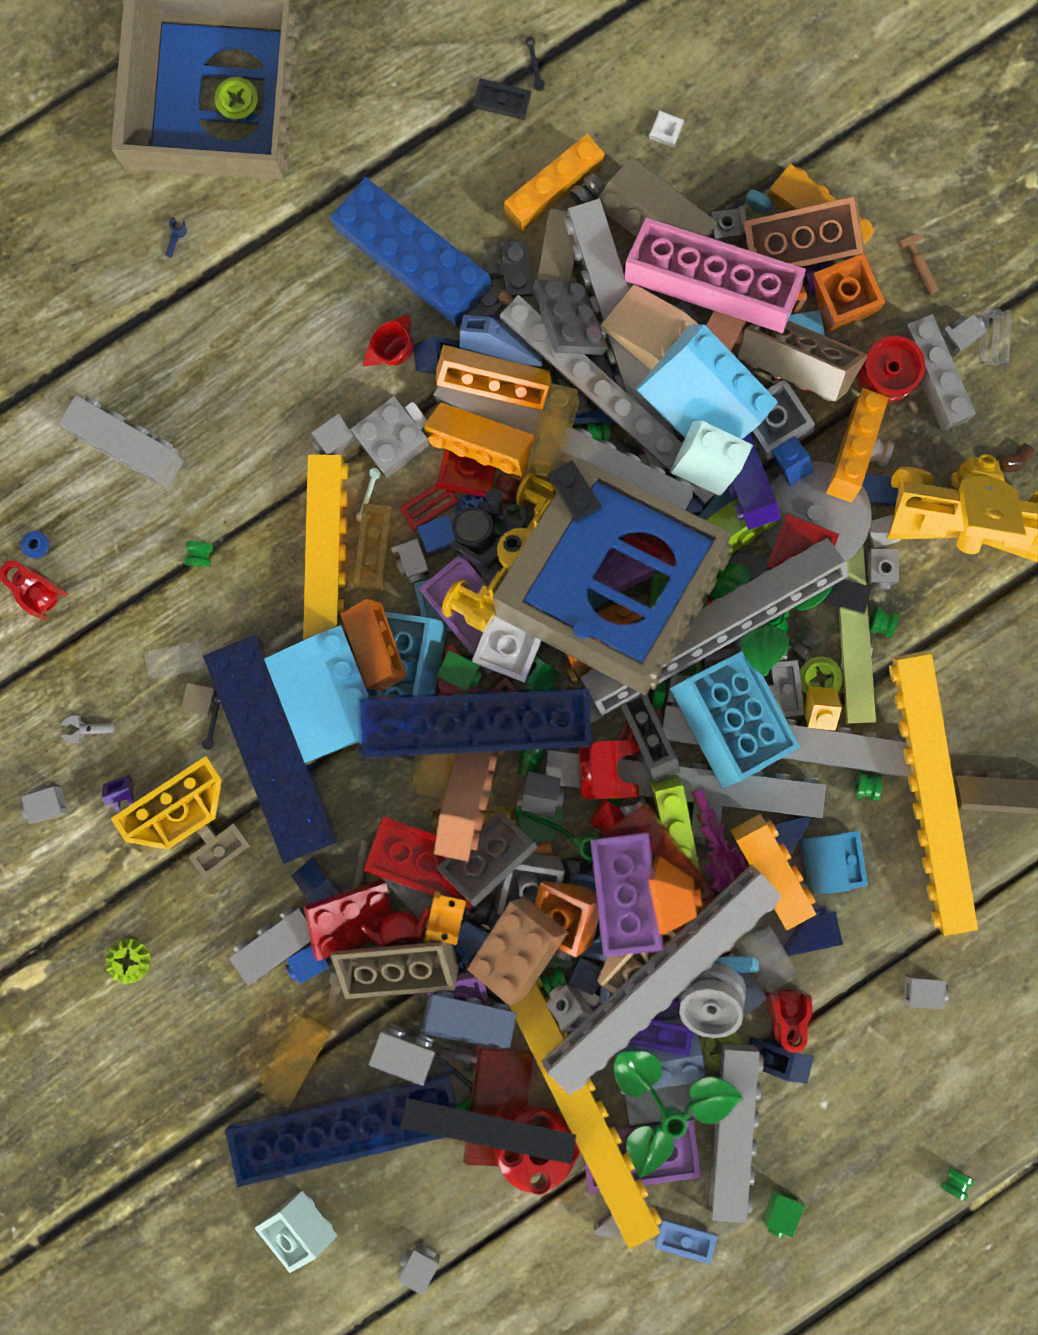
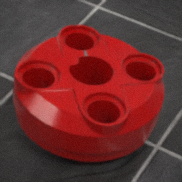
(521, 1168)

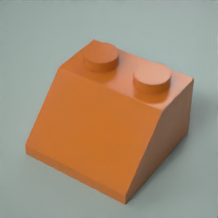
(847, 292)
(574, 910)

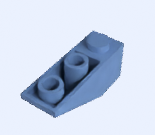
(496, 340)

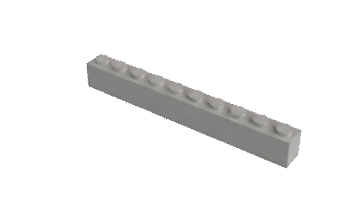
(608, 286)
(579, 445)
(736, 615)
(818, 746)
(753, 793)
(661, 980)

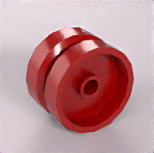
(892, 368)

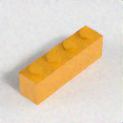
(553, 183)
(796, 191)
(492, 377)
(479, 439)
(857, 445)
(761, 850)

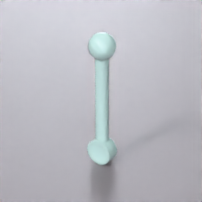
(374, 474)

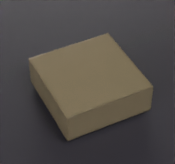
(198, 699)

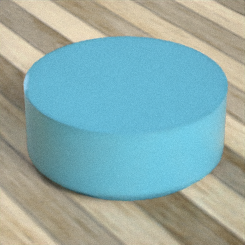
(758, 201)

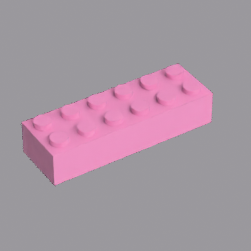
(714, 275)

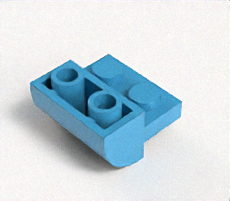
(834, 862)

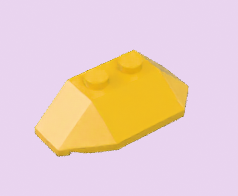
(173, 808)

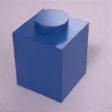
(792, 460)
(437, 535)
(304, 965)

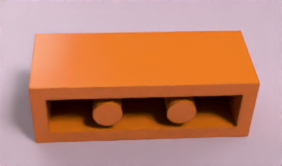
(373, 645)

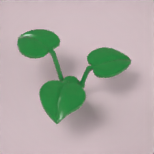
(766, 645)
(543, 829)
(650, 1147)

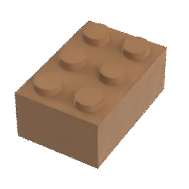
(517, 950)

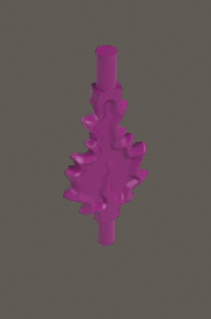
(725, 862)

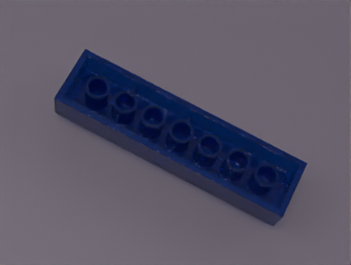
(473, 721)
(270, 750)
(331, 1130)

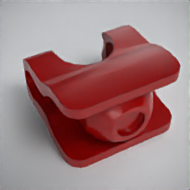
(31, 589)
(599, 770)
(790, 1012)

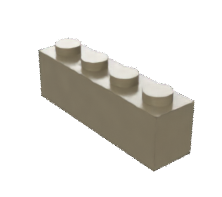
(557, 252)

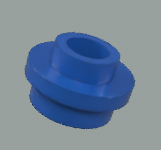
(42, 548)

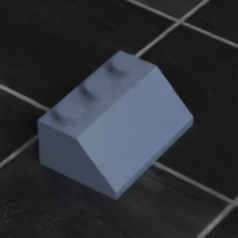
(467, 1021)
(676, 1068)

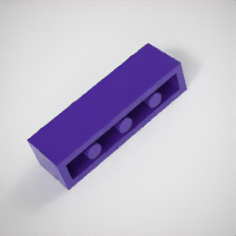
(753, 492)

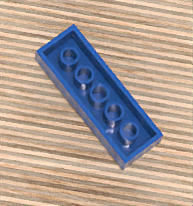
(411, 251)

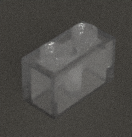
(774, 964)

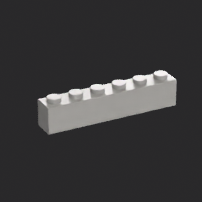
(734, 1136)

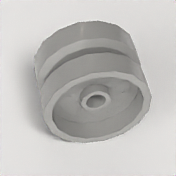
(714, 1002)

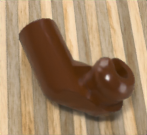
(1015, 462)

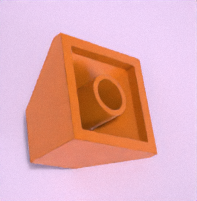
(673, 895)

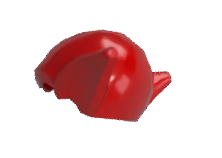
(390, 343)
(399, 929)

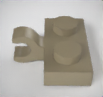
(218, 848)

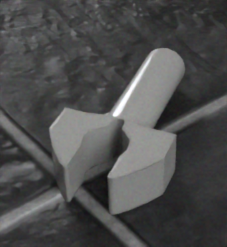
(84, 729)

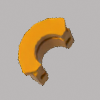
(444, 919)

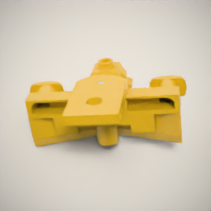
(975, 512)

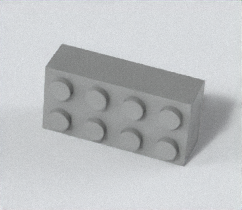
(120, 441)

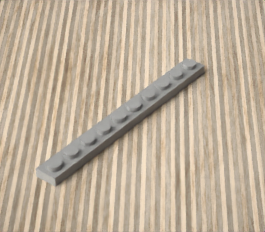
(599, 389)

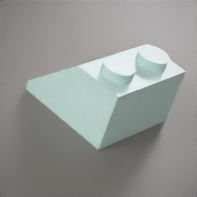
(710, 457)
(296, 1232)

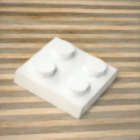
(506, 649)

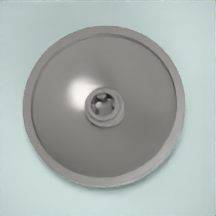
(810, 503)

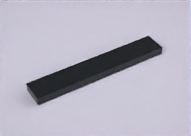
(843, 595)
(488, 1131)

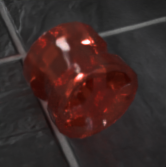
(508, 488)

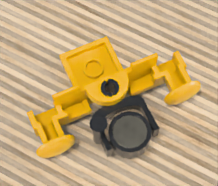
(475, 533)

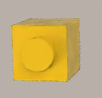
(822, 708)

